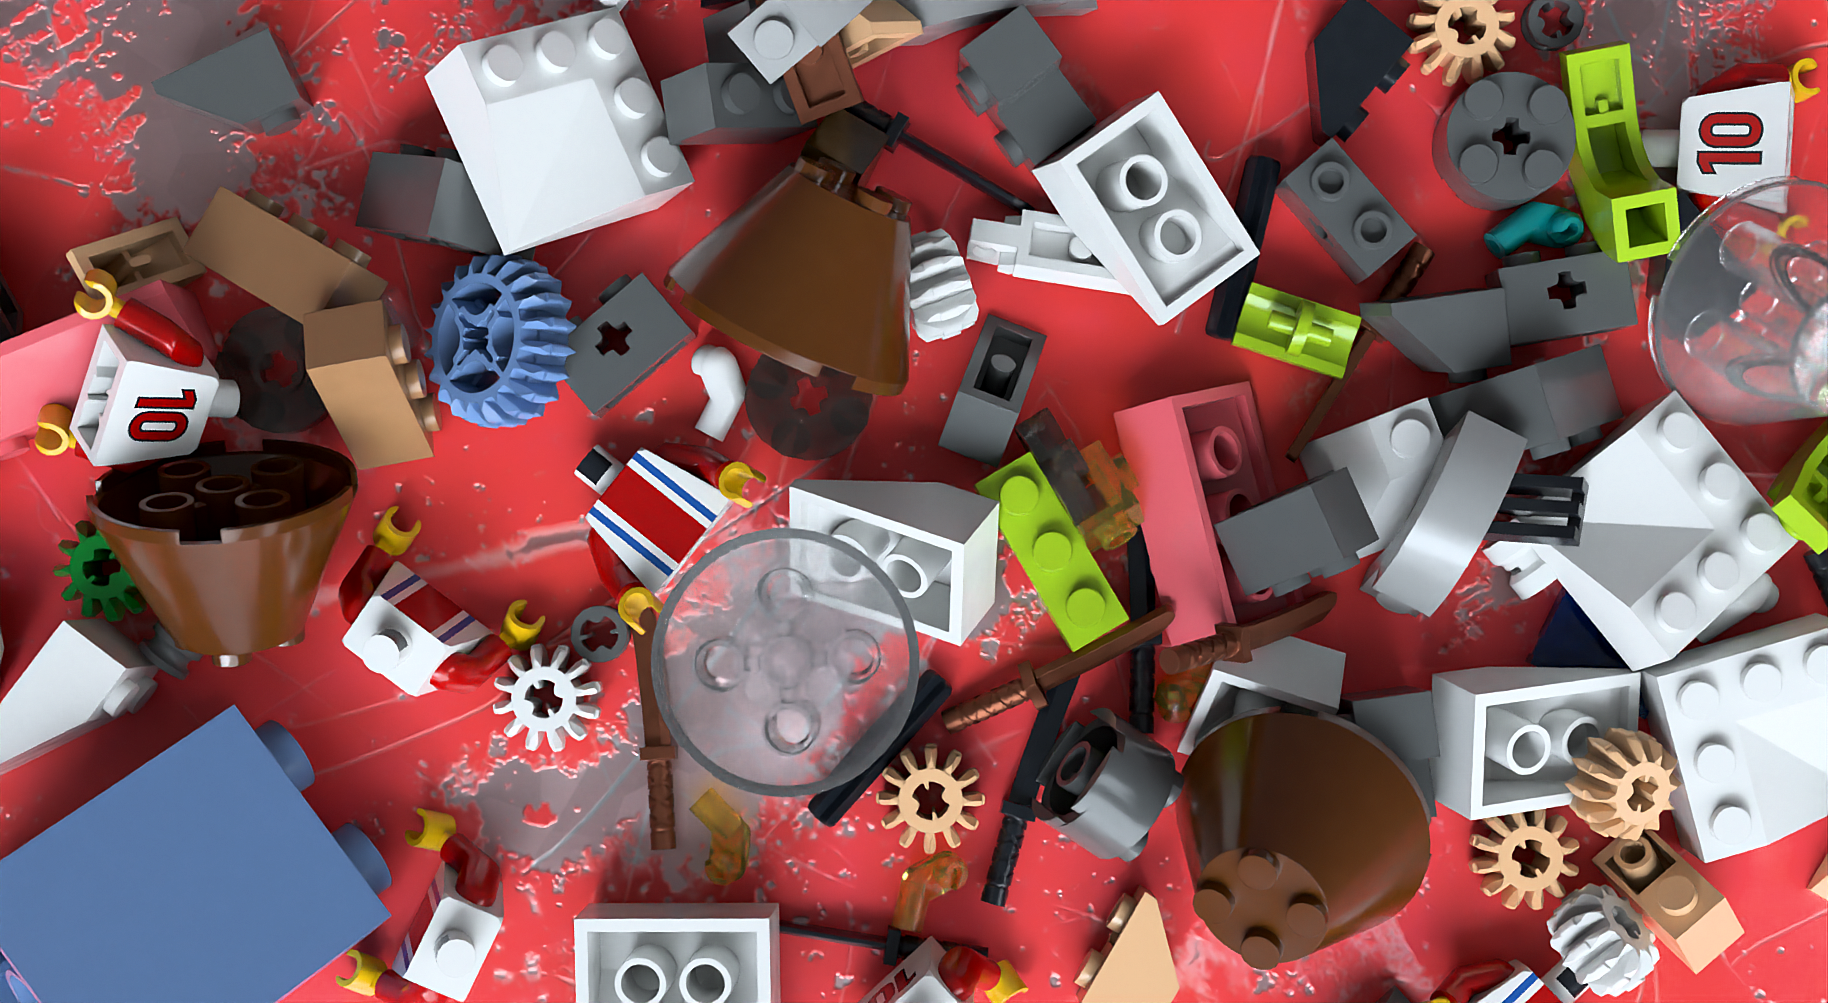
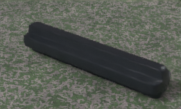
(1253, 211)
(834, 803)

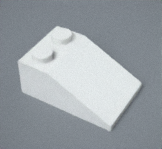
(1148, 207)
(923, 535)
(71, 687)
(1515, 729)

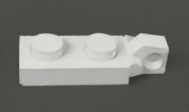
(1039, 249)

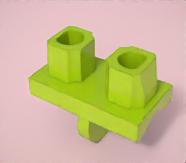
(1296, 330)

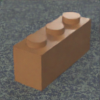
(280, 259)
(371, 384)

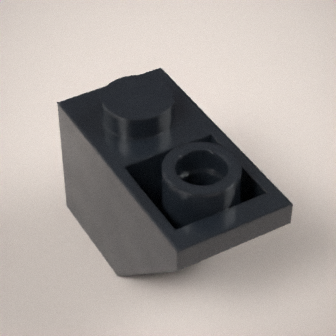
(1346, 63)

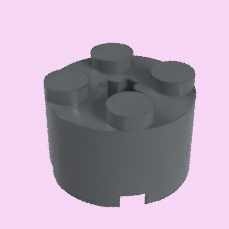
(1534, 120)
(1106, 786)

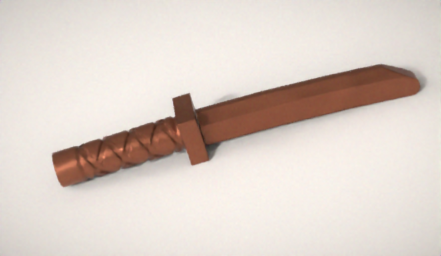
(1401, 284)
(1235, 641)
(1035, 682)
(655, 734)

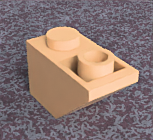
(1672, 897)
(1134, 960)

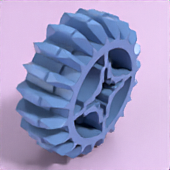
(500, 340)

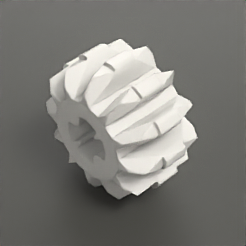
(939, 287)
(529, 708)
(1603, 940)

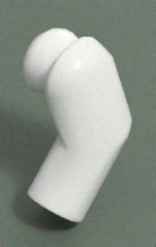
(724, 386)
(1757, 598)

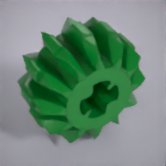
(99, 592)

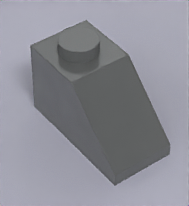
(243, 86)
(1447, 330)
(992, 391)

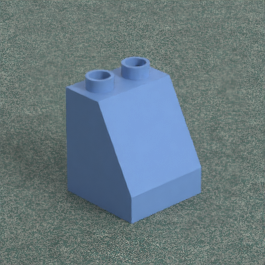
(189, 882)

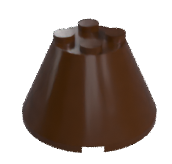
(811, 275)
(228, 540)
(1298, 833)

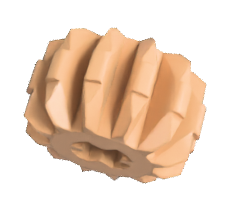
(1441, 42)
(1623, 783)
(950, 793)
(1506, 874)

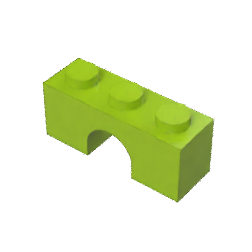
(1052, 553)

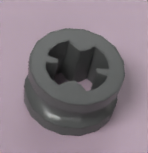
(1532, 24)
(604, 652)
(165, 655)

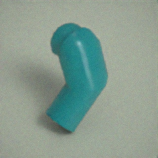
(1535, 224)

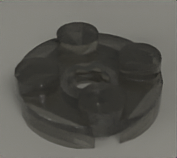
(247, 357)
(793, 431)
(1061, 465)

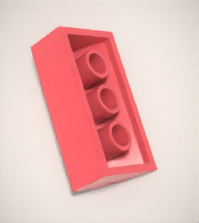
(54, 359)
(1195, 466)

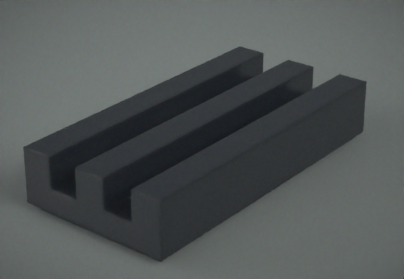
(1542, 485)

